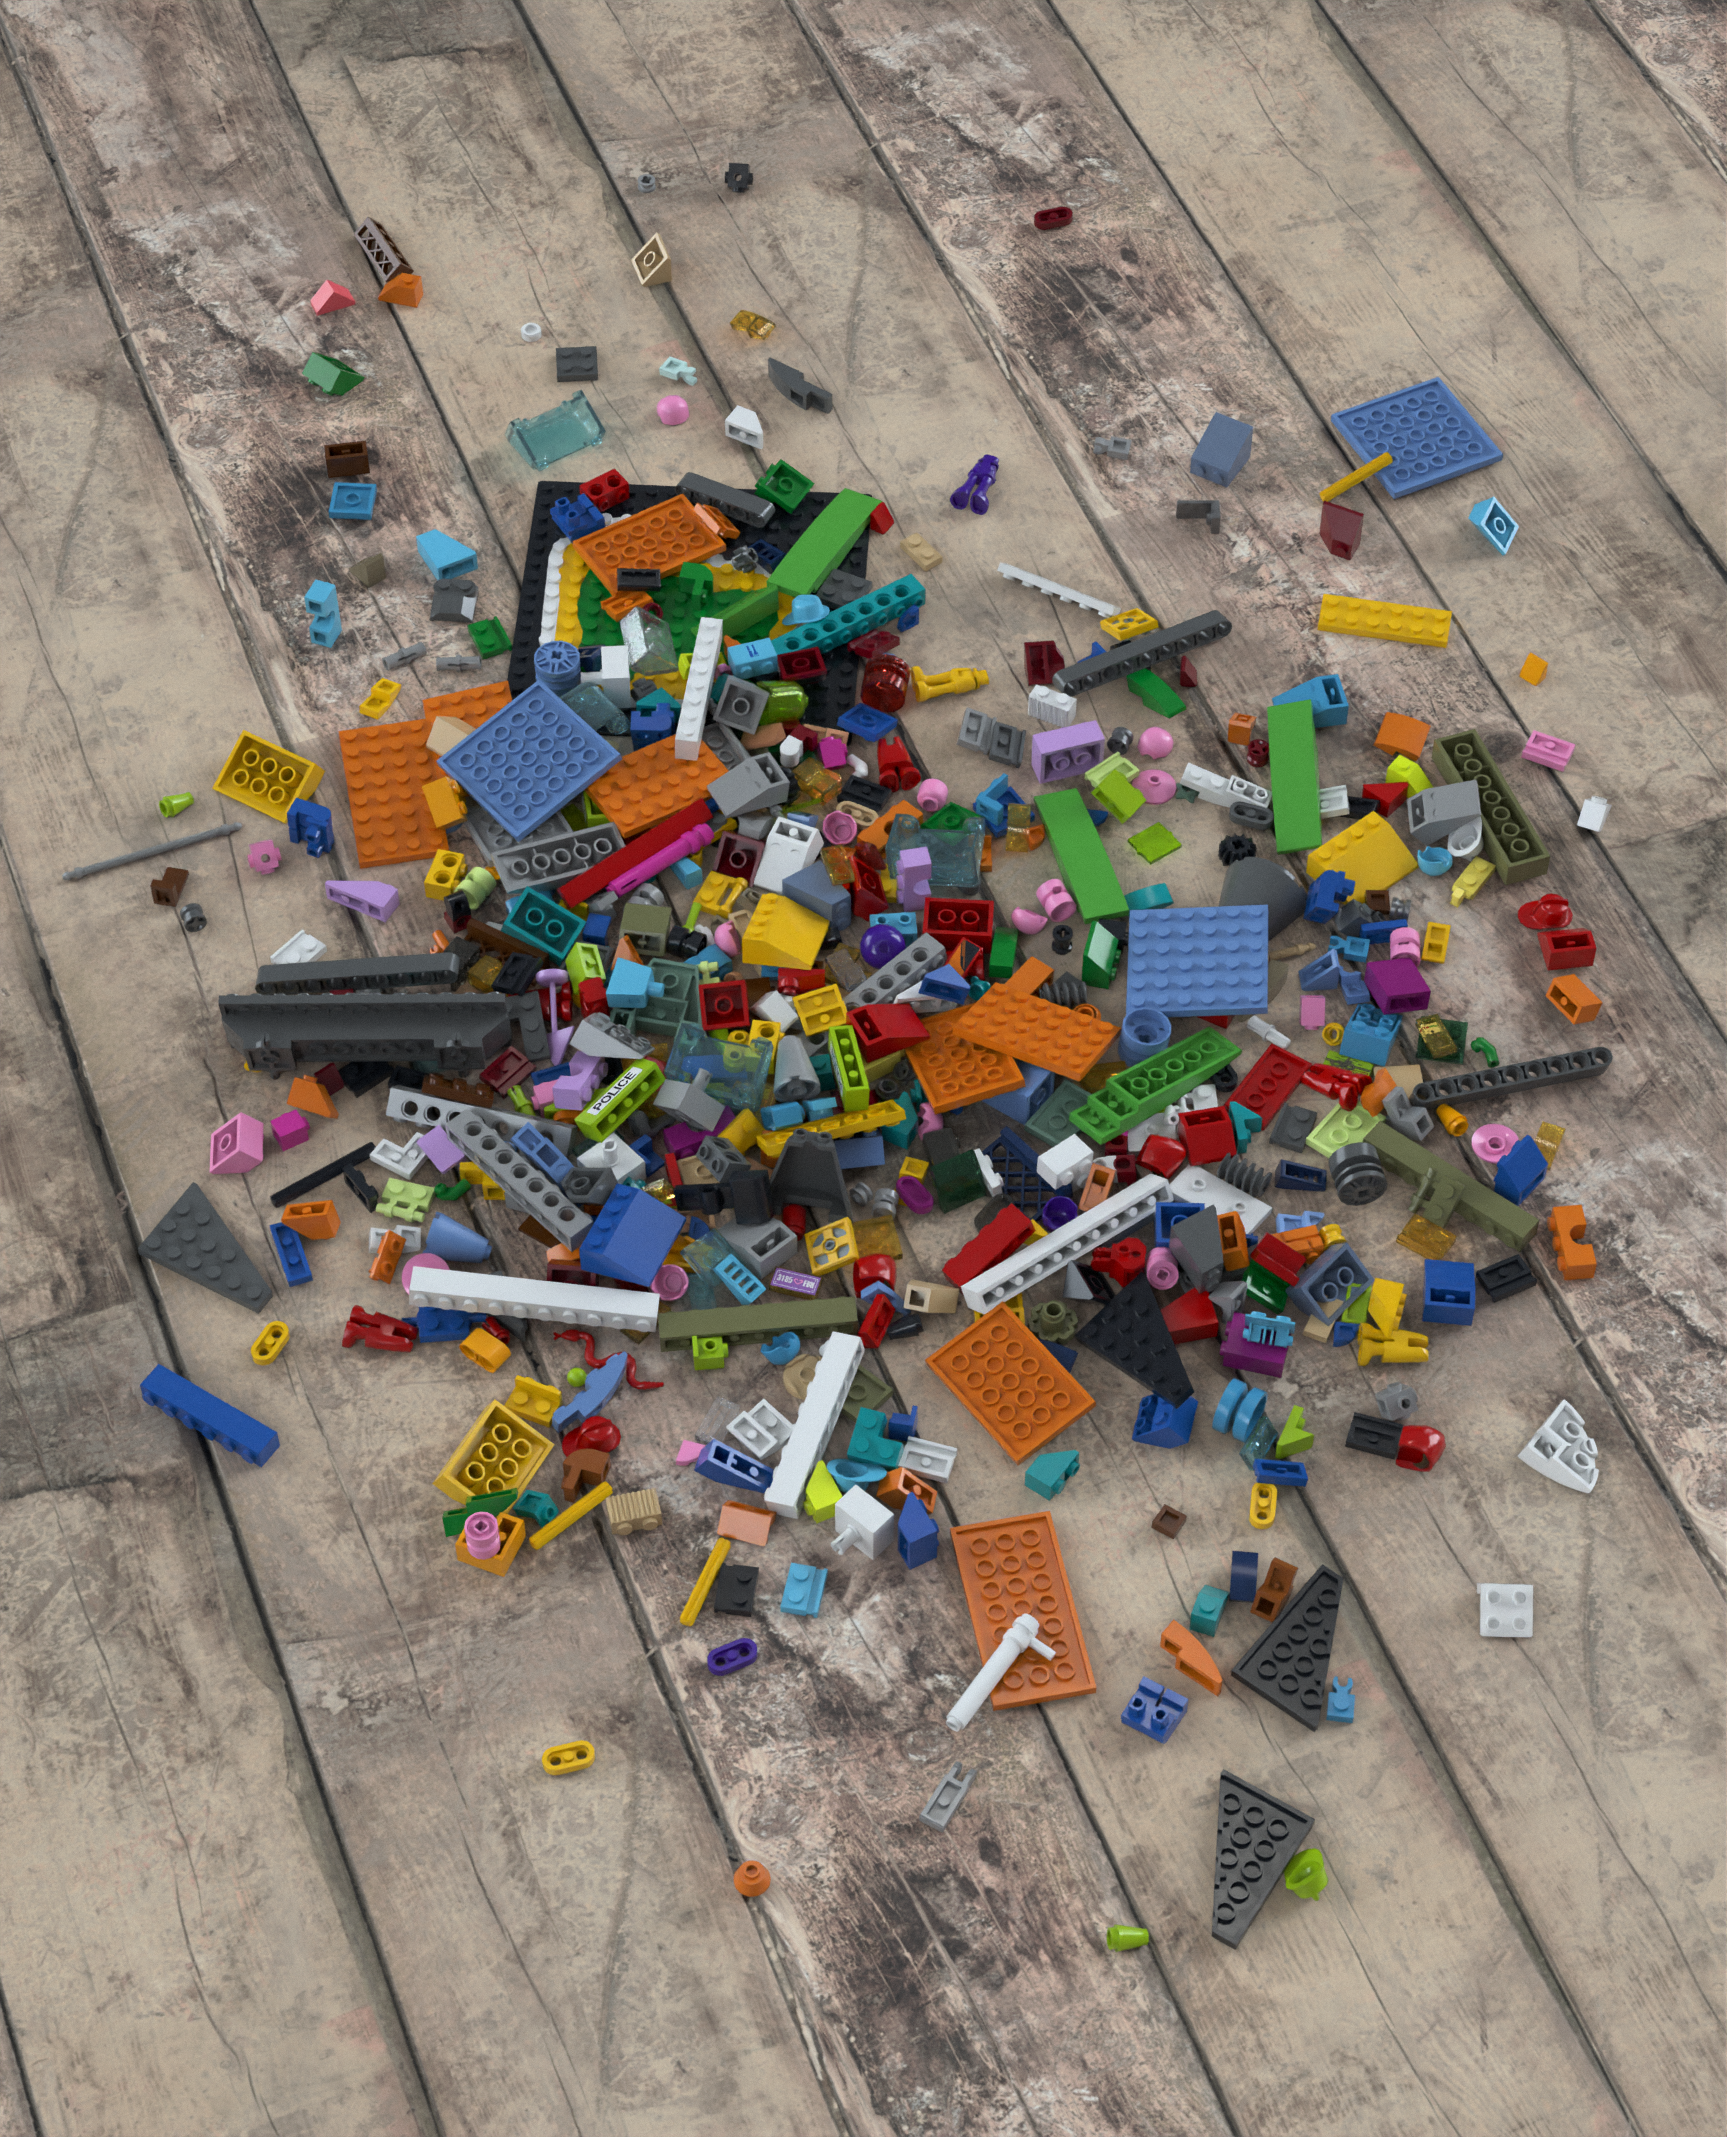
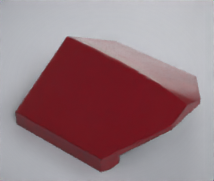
(1042, 661)

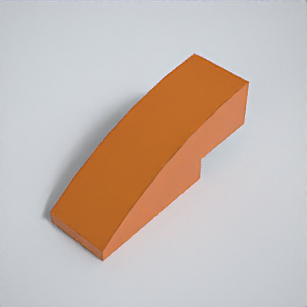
(1191, 1657)

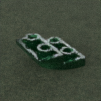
(1458, 1033)
(958, 1181)

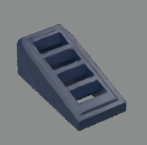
(769, 557)
(1285, 1177)

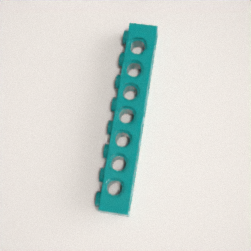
(854, 618)

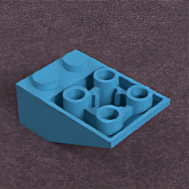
(1327, 698)
(1370, 1034)

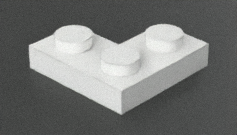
(400, 1160)

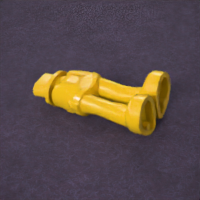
(954, 681)

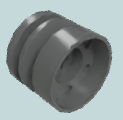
(1357, 1174)

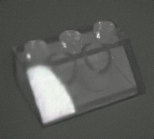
(648, 643)

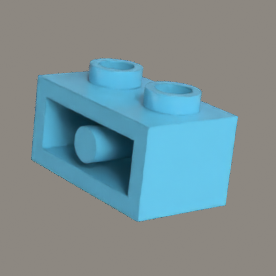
(903, 921)

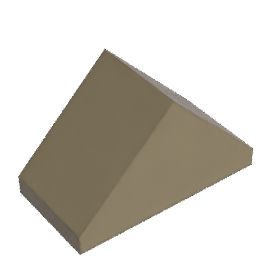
(370, 570)

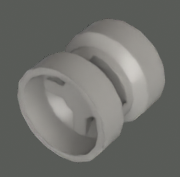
(885, 1203)

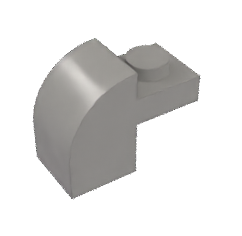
(1406, 1119)

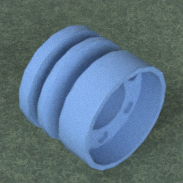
(558, 666)
(1143, 1035)

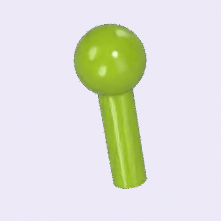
(692, 917)
(576, 1377)

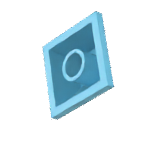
(1494, 523)

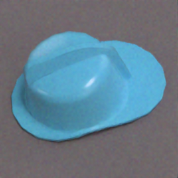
(806, 610)
(850, 1473)

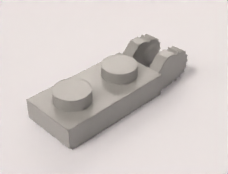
(947, 1798)

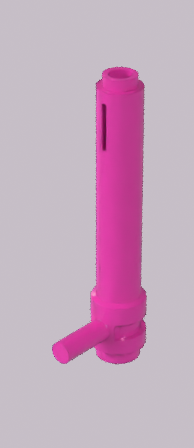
(688, 844)

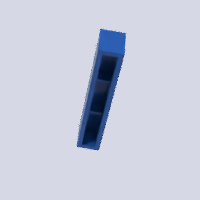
(209, 1415)

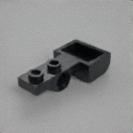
(746, 1192)

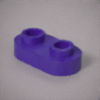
(731, 1656)

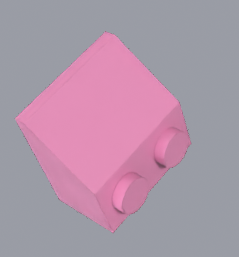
(237, 1145)

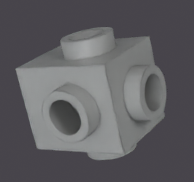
(1397, 1401)

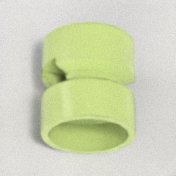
(477, 886)

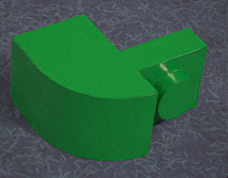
(698, 581)

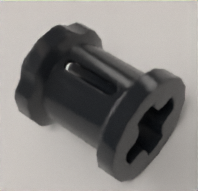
(1058, 939)

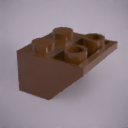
(347, 459)

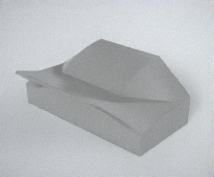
(755, 826)

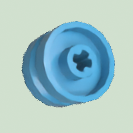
(1239, 1410)

